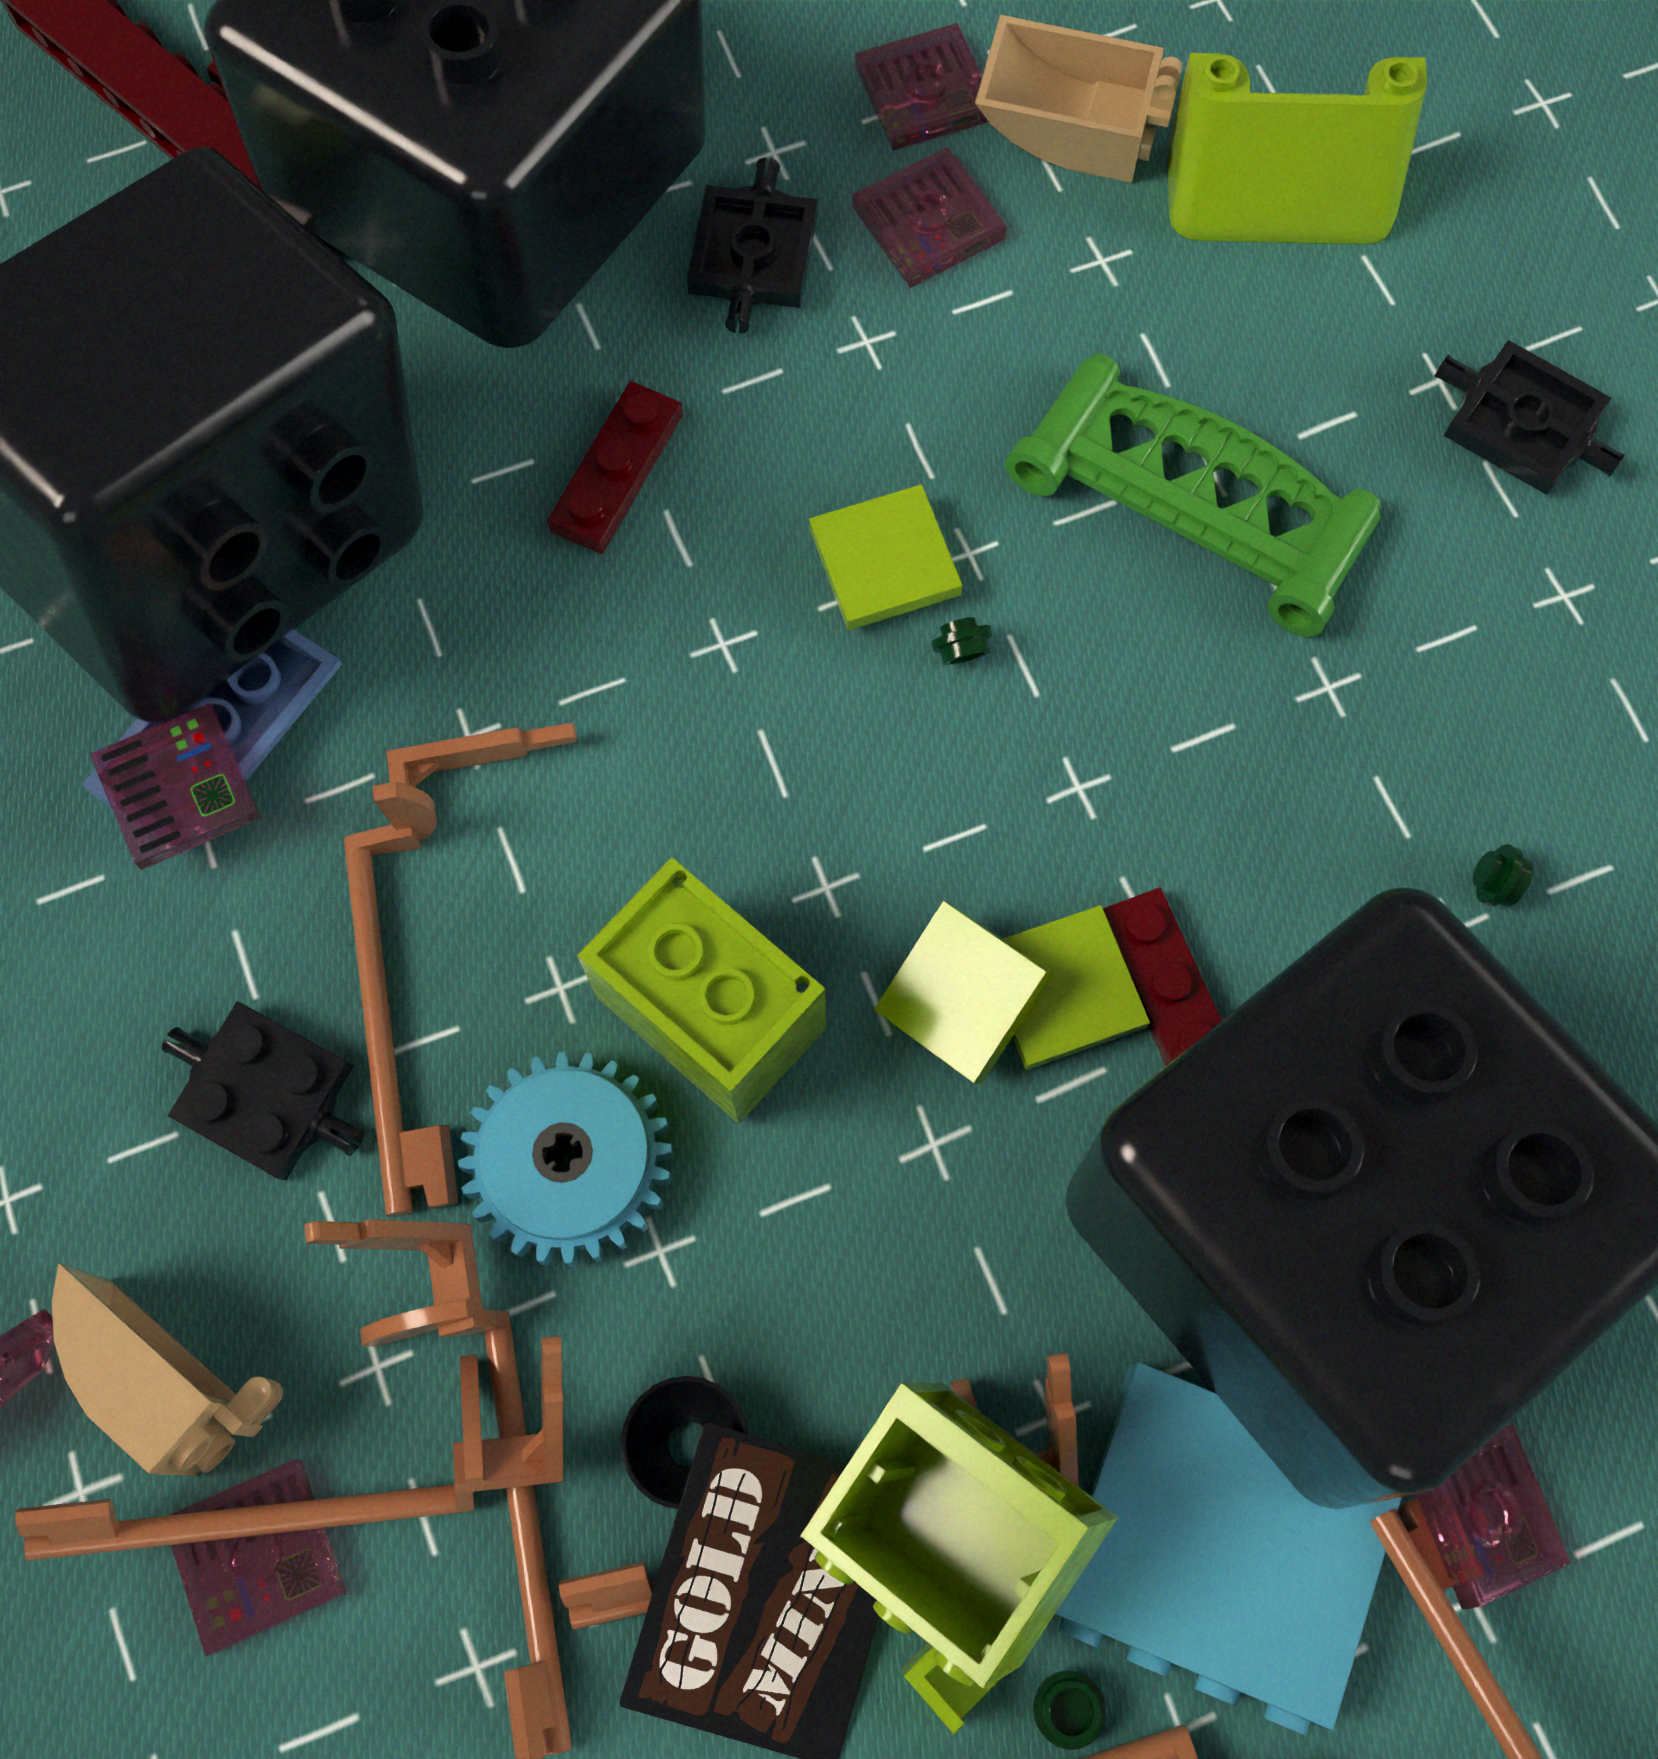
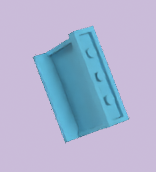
(1223, 1559)

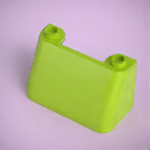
(1290, 161)

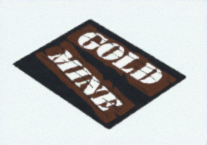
(742, 1615)

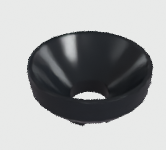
(656, 1416)

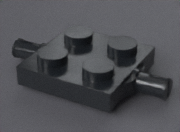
(752, 246)
(1527, 417)
(261, 1091)

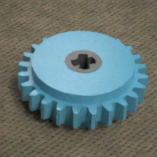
(602, 1188)

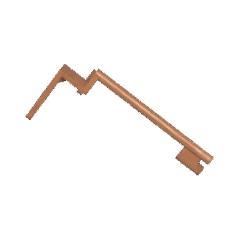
(420, 1155)
(478, 1466)
(1425, 1576)
(628, 1589)
(535, 1689)

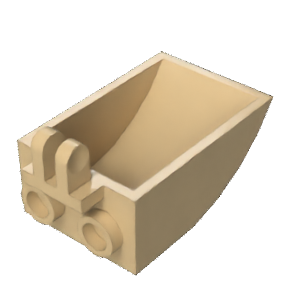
(1077, 95)
(147, 1384)

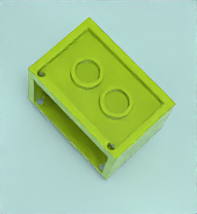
(705, 989)
(957, 1532)

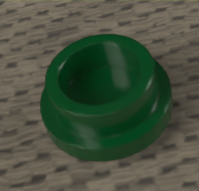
(962, 641)
(1502, 876)
(1069, 1710)

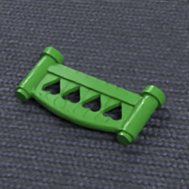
(1302, 563)

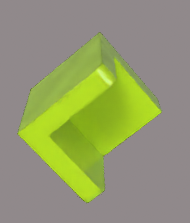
(939, 1690)

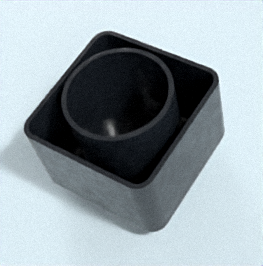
(467, 140)
(194, 432)
(1379, 1203)

